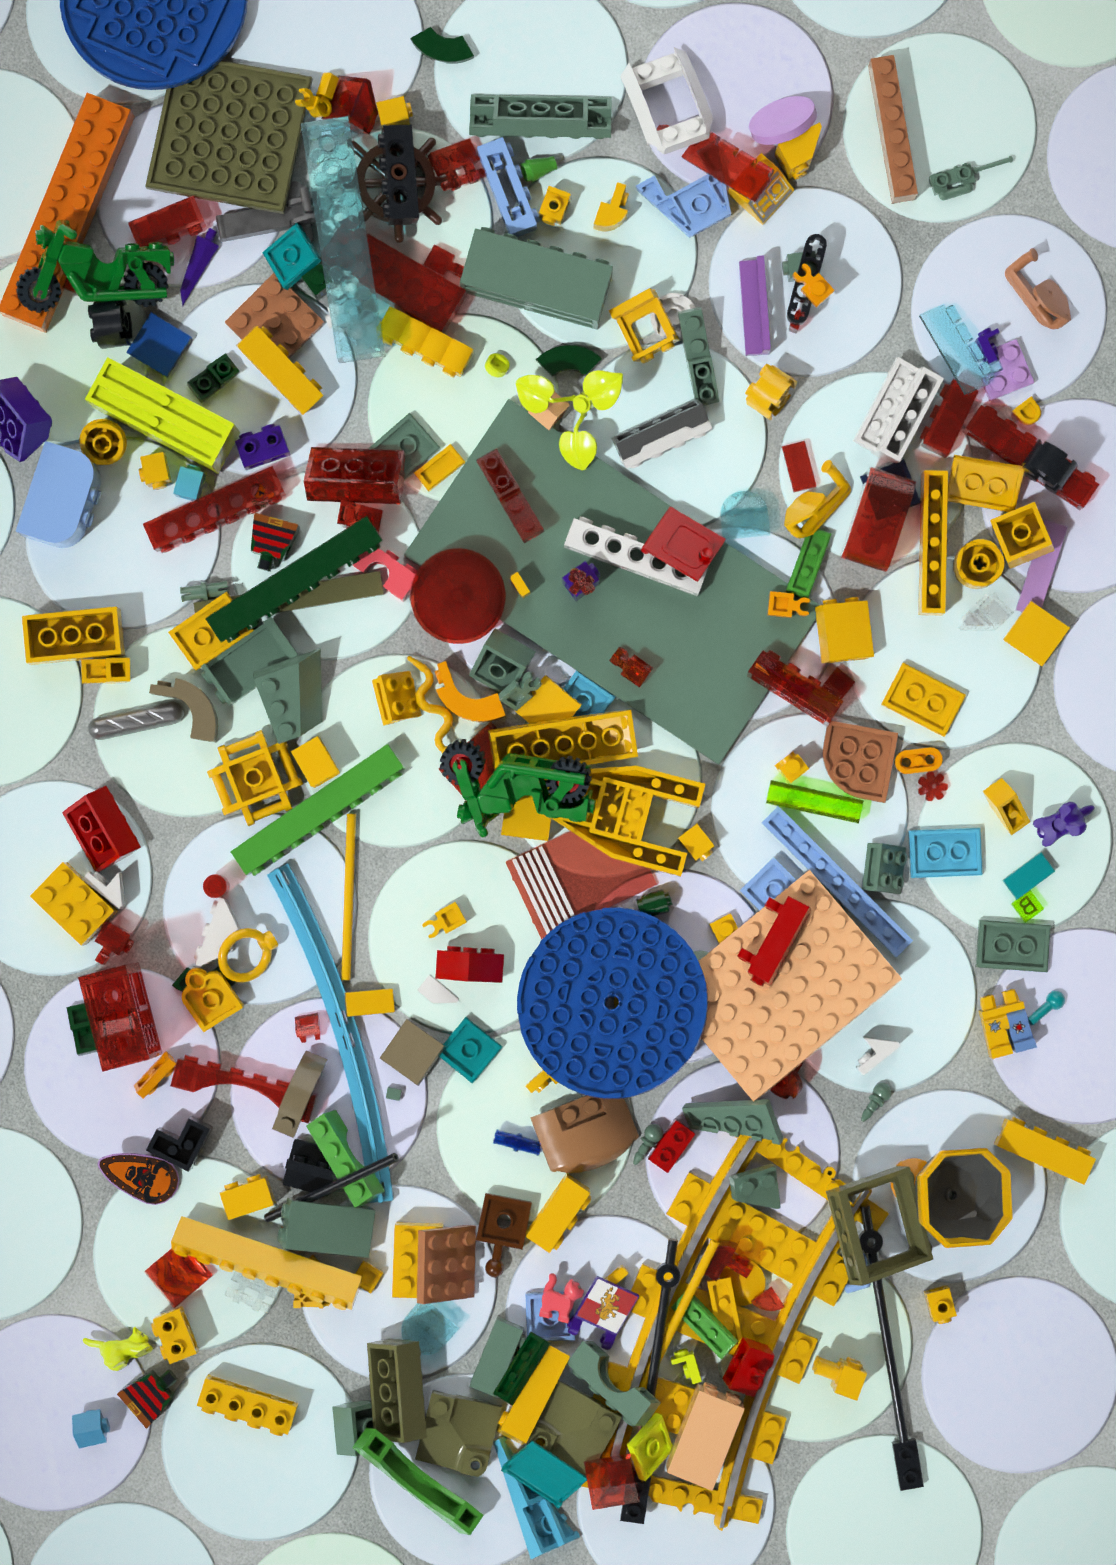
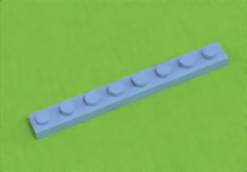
(837, 881)

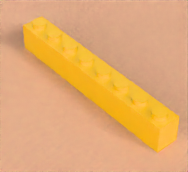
(266, 1263)

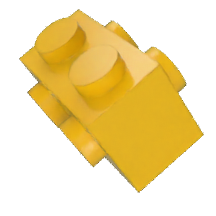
(178, 1334)

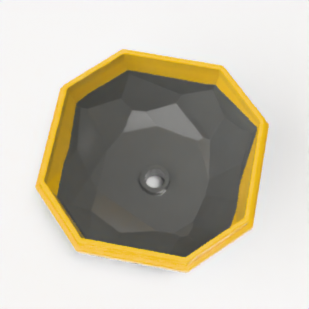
(979, 1201)

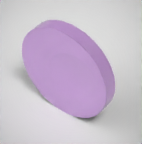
(783, 120)

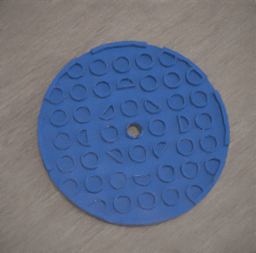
(621, 1048)

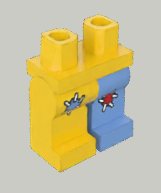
(1009, 1017)

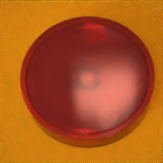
(457, 596)

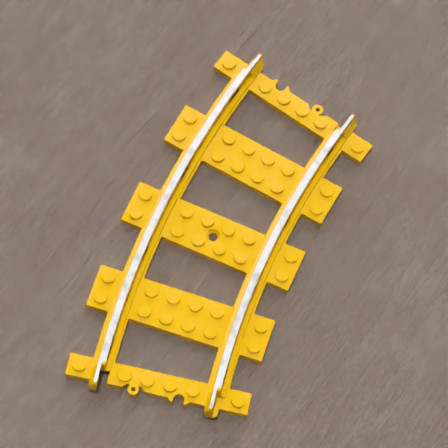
(807, 1264)

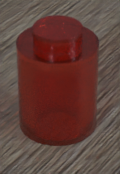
(216, 886)

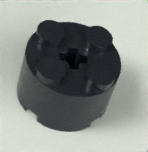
(110, 324)
(1049, 466)

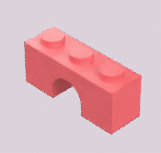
(399, 575)

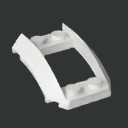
(656, 73)

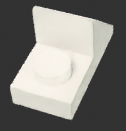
(112, 892)
(881, 1050)

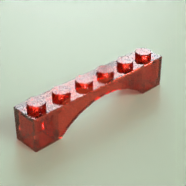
(194, 1075)

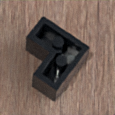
(181, 1149)

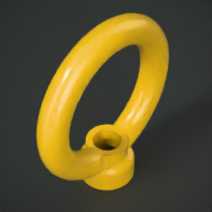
(265, 941)

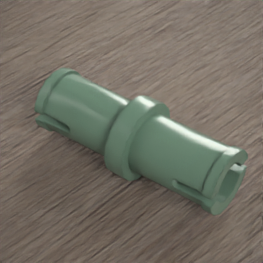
(203, 591)

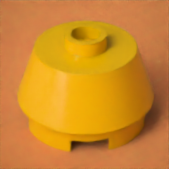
(103, 441)

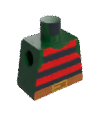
(272, 539)
(148, 1395)

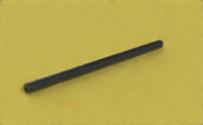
(338, 1184)

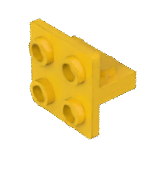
(396, 697)

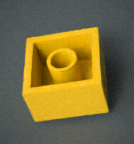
(1022, 535)

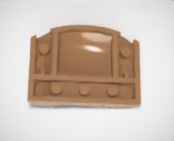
(584, 1133)

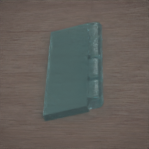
(952, 344)

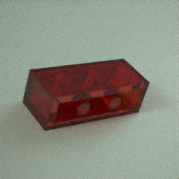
(168, 223)
(947, 419)

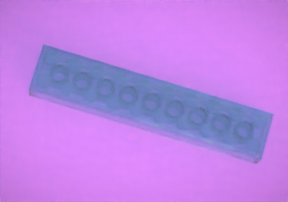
(343, 239)

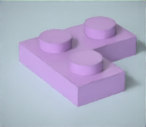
(1014, 372)

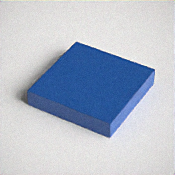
(159, 345)

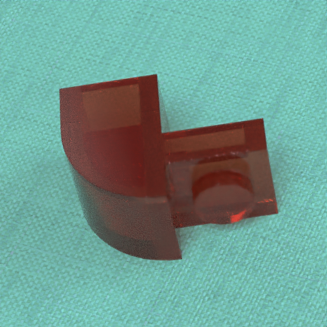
(725, 1257)

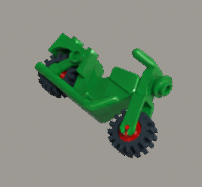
(513, 779)

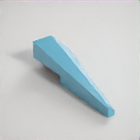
(538, 1518)

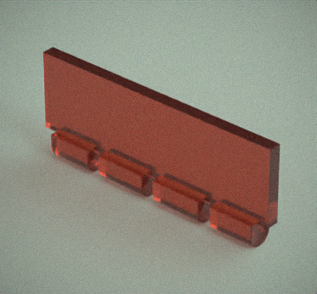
(735, 172)

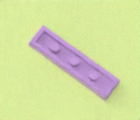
(1041, 569)

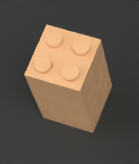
(705, 1435)

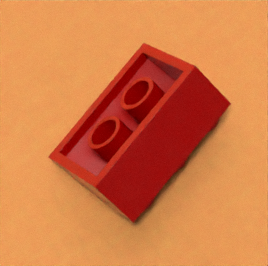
(101, 829)

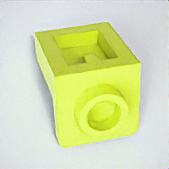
(690, 1368)

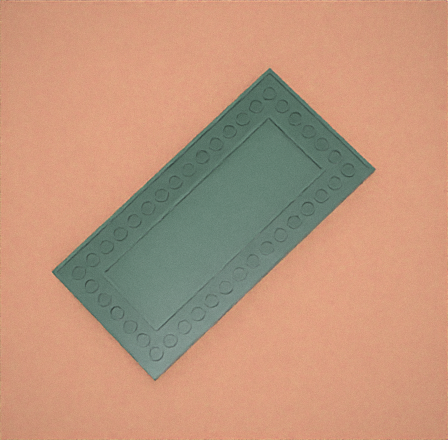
(691, 641)

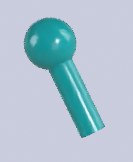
(1054, 1000)

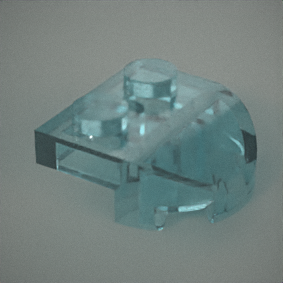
(744, 516)
(428, 1327)

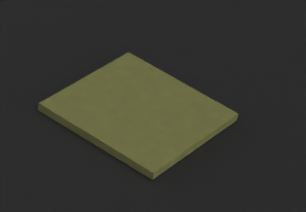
(230, 137)

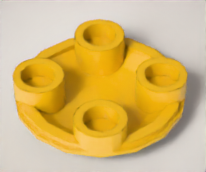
(743, 1288)

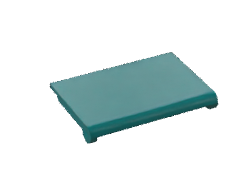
(544, 1473)

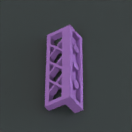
(754, 307)

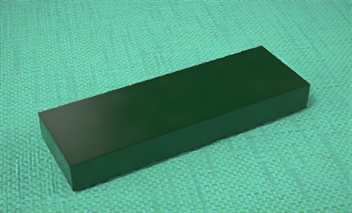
(521, 1368)

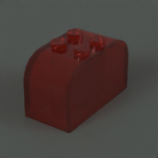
(878, 519)

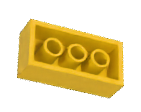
(73, 635)

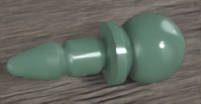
(881, 1093)
(653, 1134)

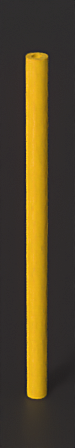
(348, 897)
(684, 1303)

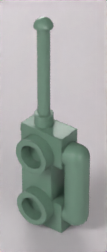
(963, 175)

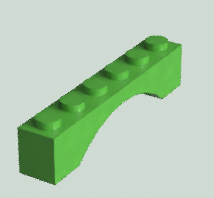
(405, 1473)

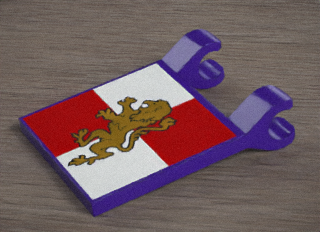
(605, 1307)

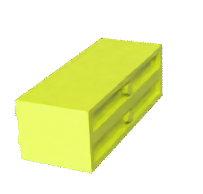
(162, 415)

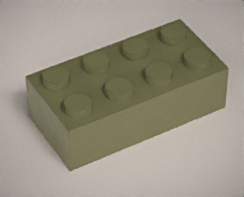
(397, 1389)

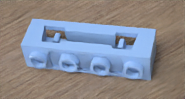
(493, 152)

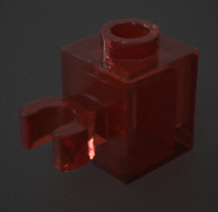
(113, 939)

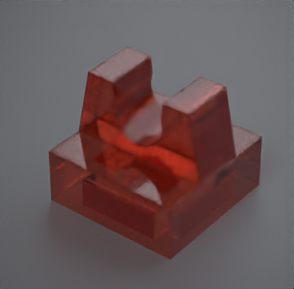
(307, 1025)

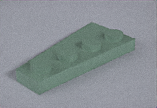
(735, 1118)

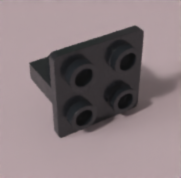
(307, 1167)

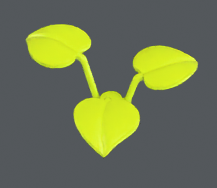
(600, 391)

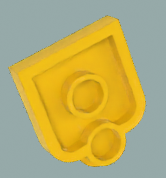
(209, 997)

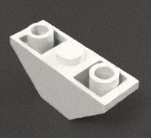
(220, 927)

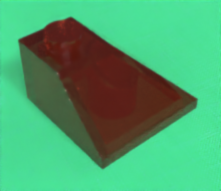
(357, 101)
(611, 1481)

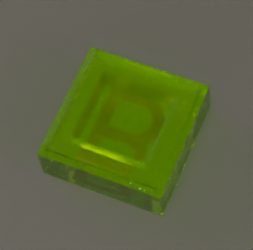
(1027, 906)

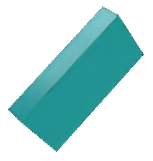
(1028, 875)

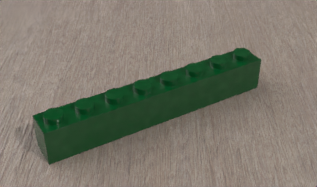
(293, 579)

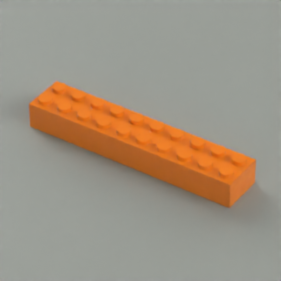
(72, 193)

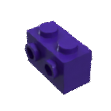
(263, 450)

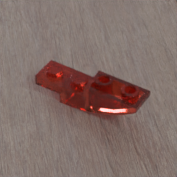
(510, 495)

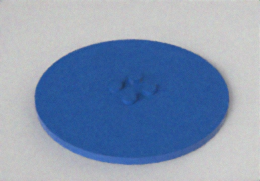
(153, 40)

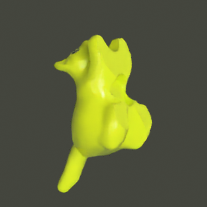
(118, 1352)

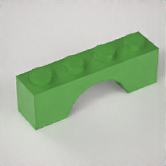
(331, 1138)

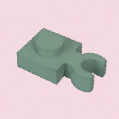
(517, 693)

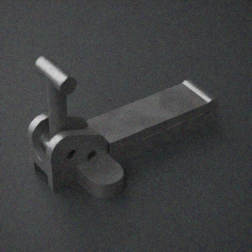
(259, 222)

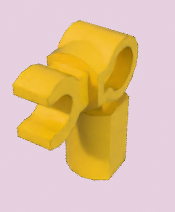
(319, 105)

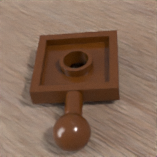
(510, 1236)

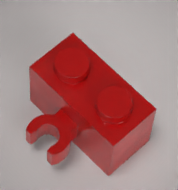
(748, 1367)

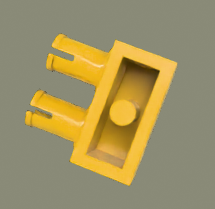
(846, 1375)

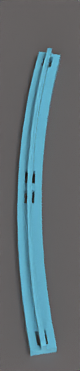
(333, 996)

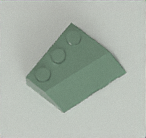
(292, 694)

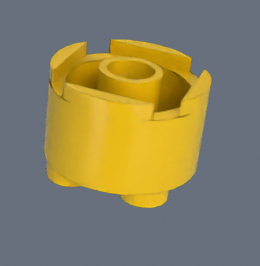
(770, 391)
(988, 555)

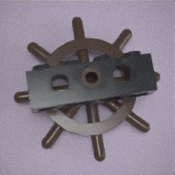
(398, 179)

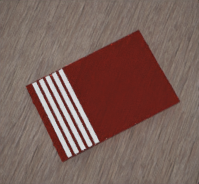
(571, 879)

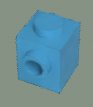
(90, 1428)

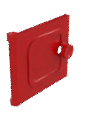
(680, 540)

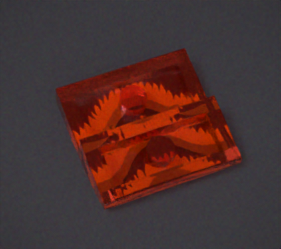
(177, 1276)

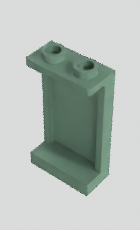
(234, 668)
(326, 1228)

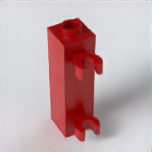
(778, 940)

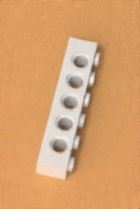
(576, 542)

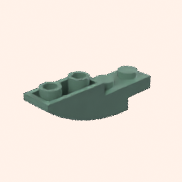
(698, 356)

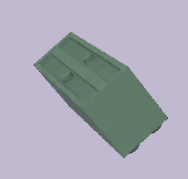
(536, 277)

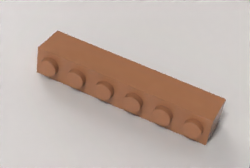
(892, 129)

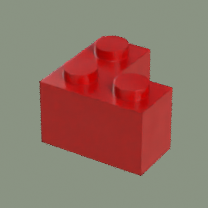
(469, 965)

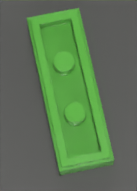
(808, 564)
(708, 1327)

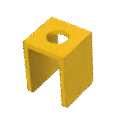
(315, 762)

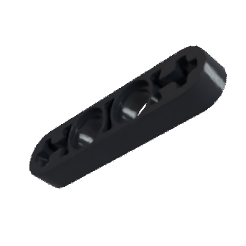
(818, 263)

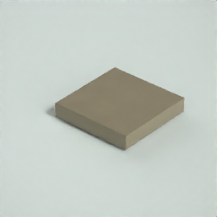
(412, 1052)

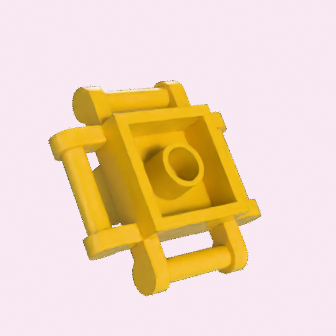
(254, 778)

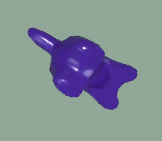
(1066, 821)

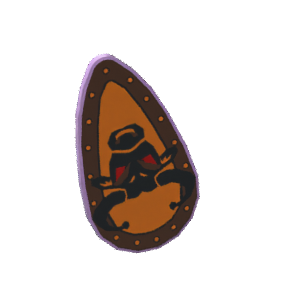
(141, 1176)

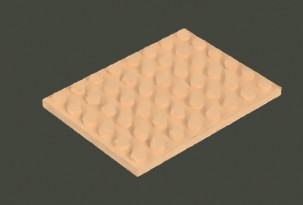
(817, 992)

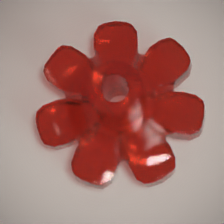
(581, 582)
(927, 786)

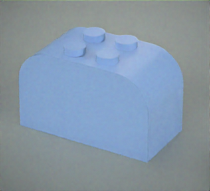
(60, 497)

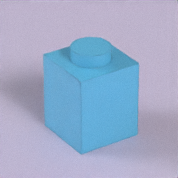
(189, 483)

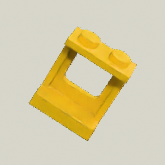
(637, 308)

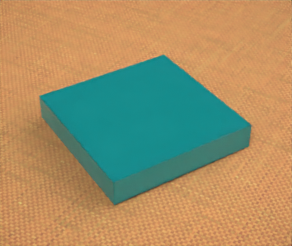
(292, 256)
(469, 1050)

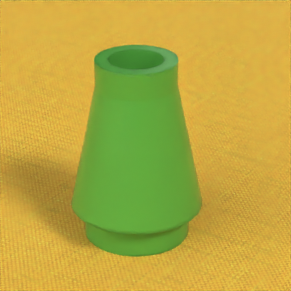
(536, 168)

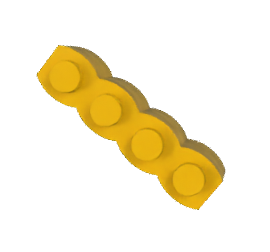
(426, 342)

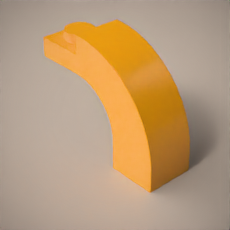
(472, 710)

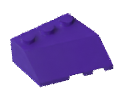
(22, 420)

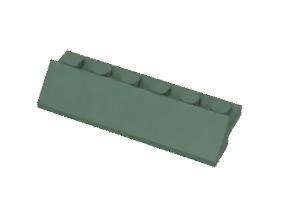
(540, 116)

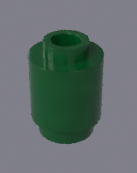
(655, 903)

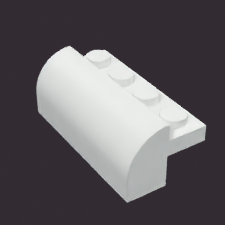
(897, 410)

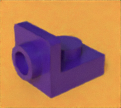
(988, 349)

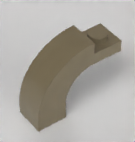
(202, 709)
(299, 1093)

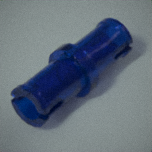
(517, 1142)

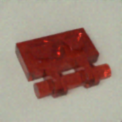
(453, 158)

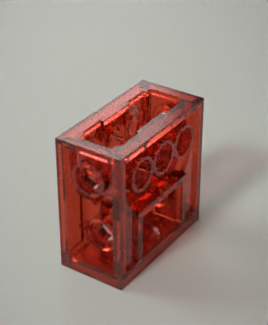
(120, 1020)

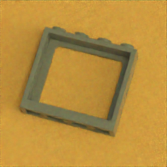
(919, 1246)

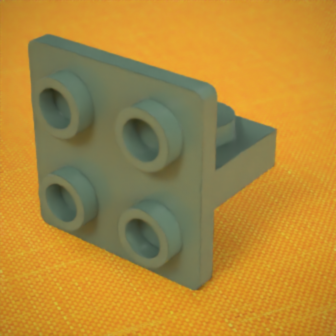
(884, 868)

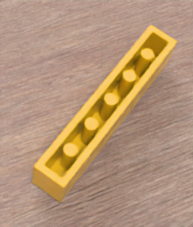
(933, 543)

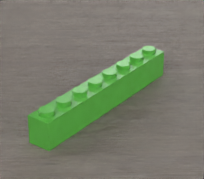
(318, 809)

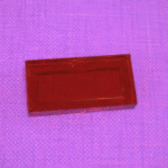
(798, 467)

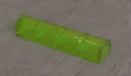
(814, 801)

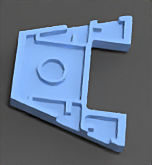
(691, 207)

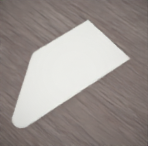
(436, 992)

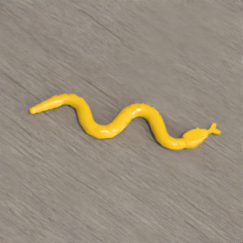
(431, 708)

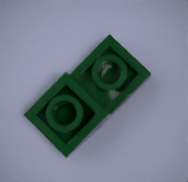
(213, 378)

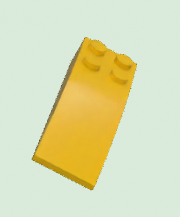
(588, 737)

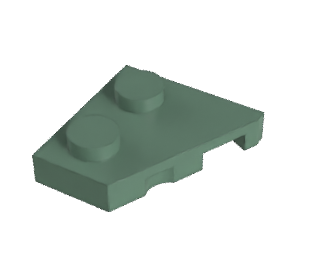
(756, 1187)

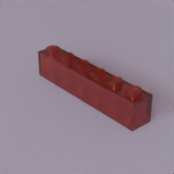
(1013, 446)

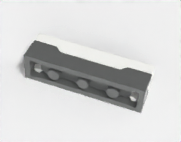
(662, 433)

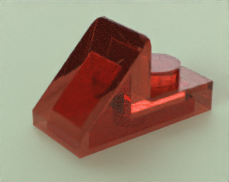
(353, 512)

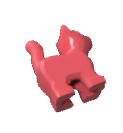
(560, 1302)

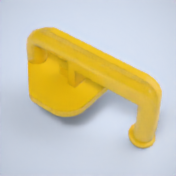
(816, 505)

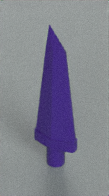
(200, 257)

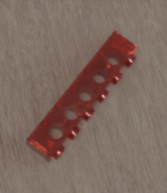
(157, 527)

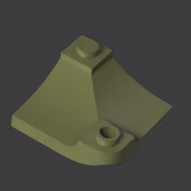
(575, 1426)
(458, 1432)

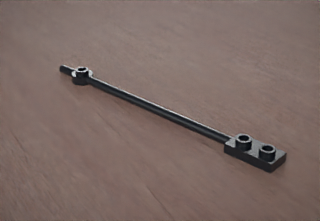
(904, 1450)
(636, 1511)

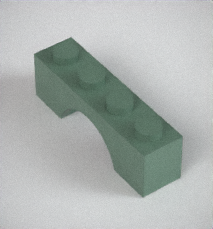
(591, 1364)

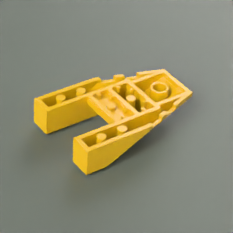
(622, 810)

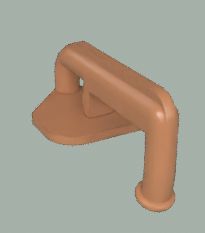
(1041, 299)

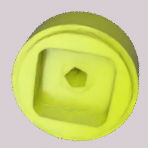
(497, 365)

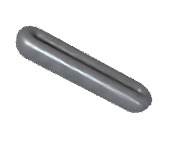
(136, 720)

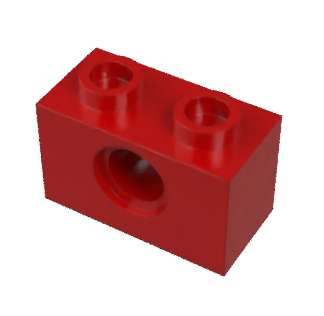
(671, 1145)

